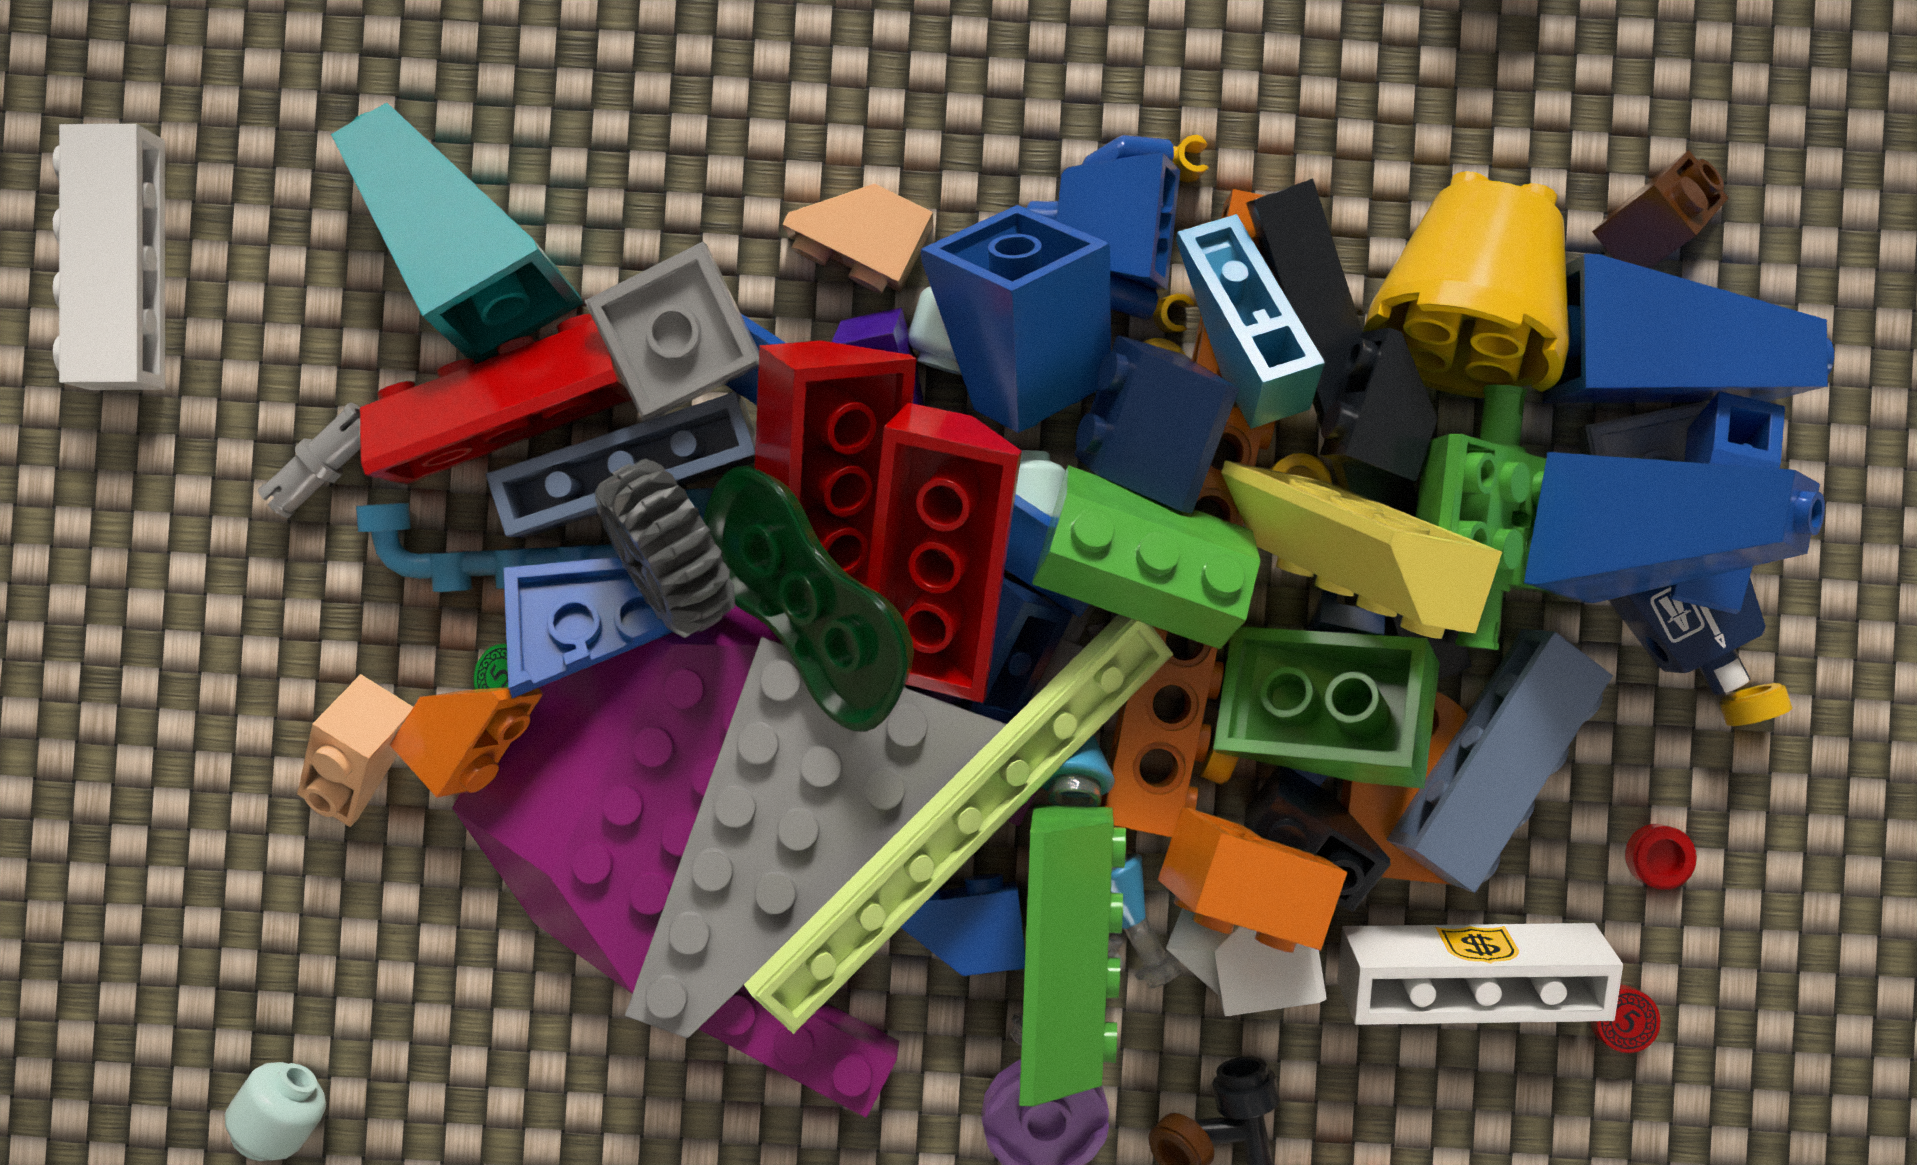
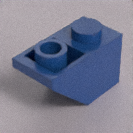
(973, 926)

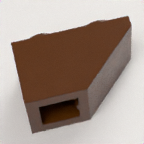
(1663, 212)

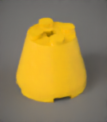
(1482, 288)

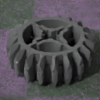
(665, 547)

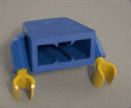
(1130, 200)

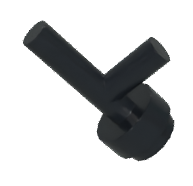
(1243, 1095)

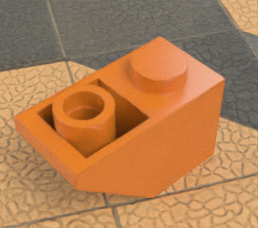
(461, 736)

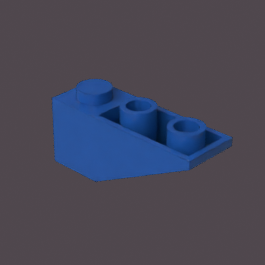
(1739, 434)

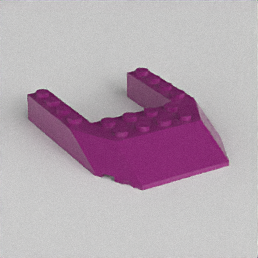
(599, 816)

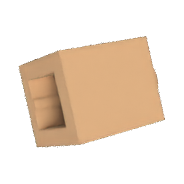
(866, 231)
(351, 750)

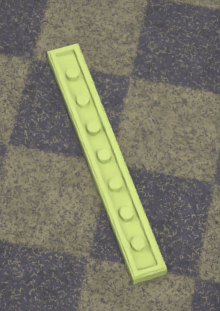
(957, 821)

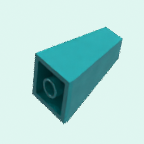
(455, 248)

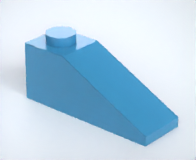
(1250, 322)

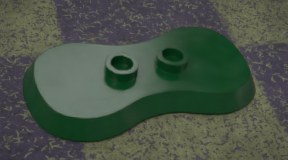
(837, 630)

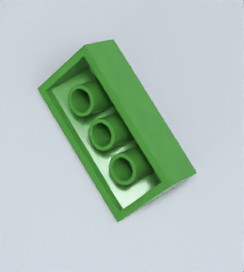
(1068, 951)

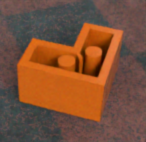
(1250, 882)

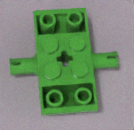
(1489, 495)

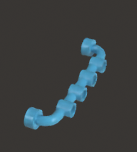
(454, 568)

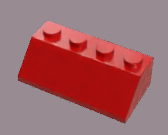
(489, 403)
(823, 434)
(944, 541)

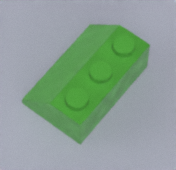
(1148, 559)

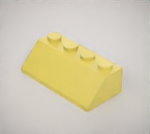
(1366, 549)

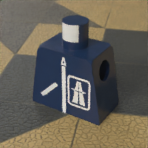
(1693, 636)

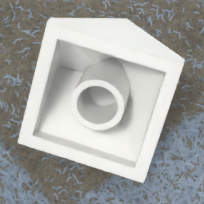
(1246, 972)

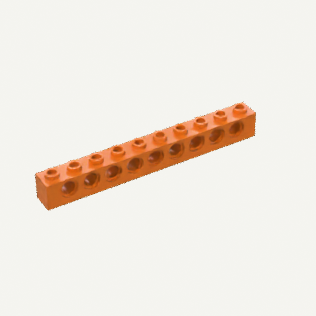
(1157, 805)

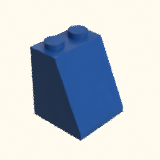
(1023, 312)

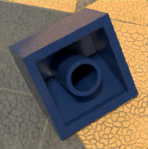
(1155, 422)

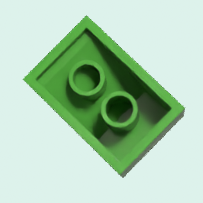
(1330, 703)

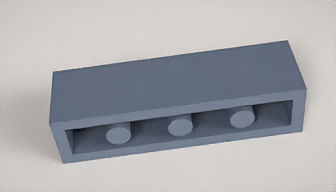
(563, 483)
(1501, 758)

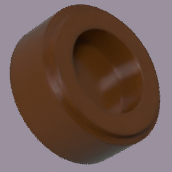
(1180, 1142)

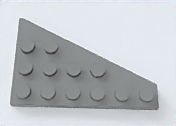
(786, 828)

